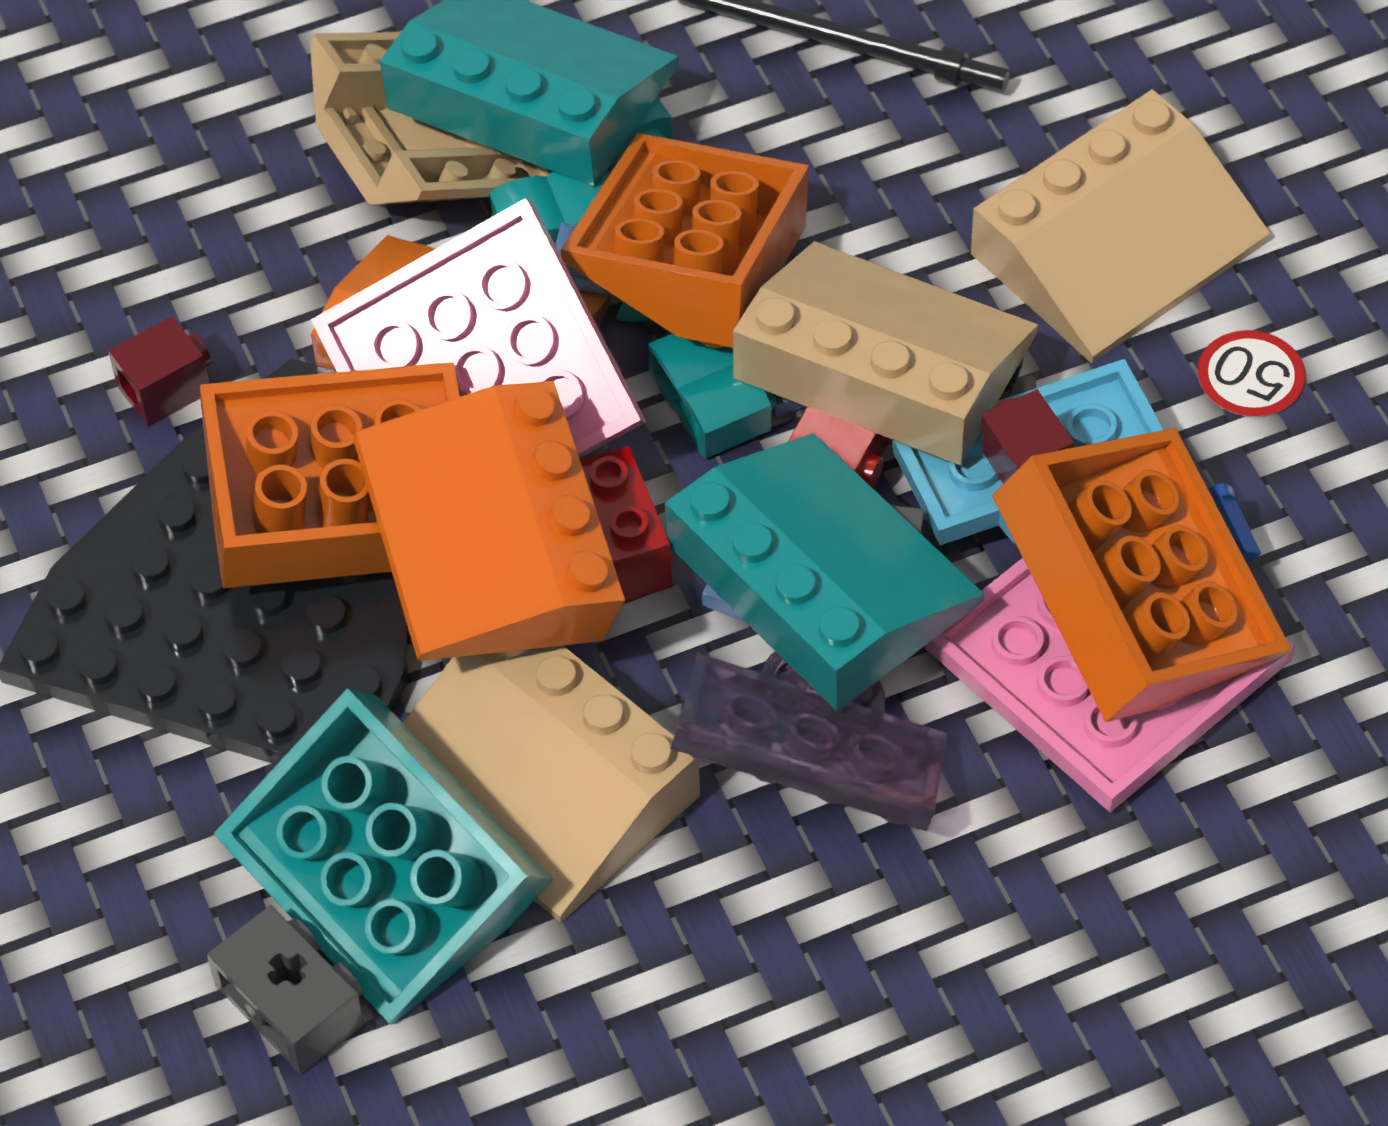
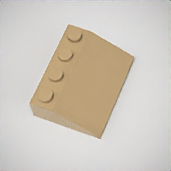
(1117, 227)
(879, 350)
(556, 762)

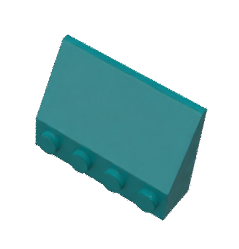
(525, 82)
(817, 564)
(381, 854)

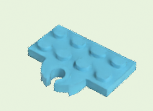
(1090, 406)

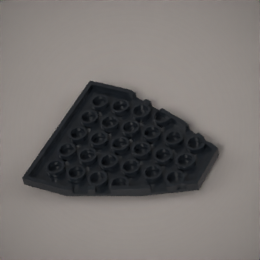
(152, 637)

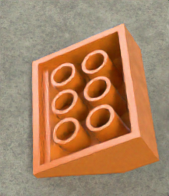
(690, 233)
(289, 472)
(490, 524)
(1138, 571)

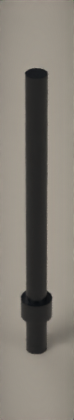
(947, 65)

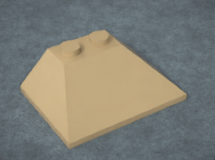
(389, 152)

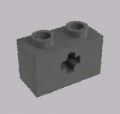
(287, 988)

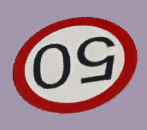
(1251, 373)

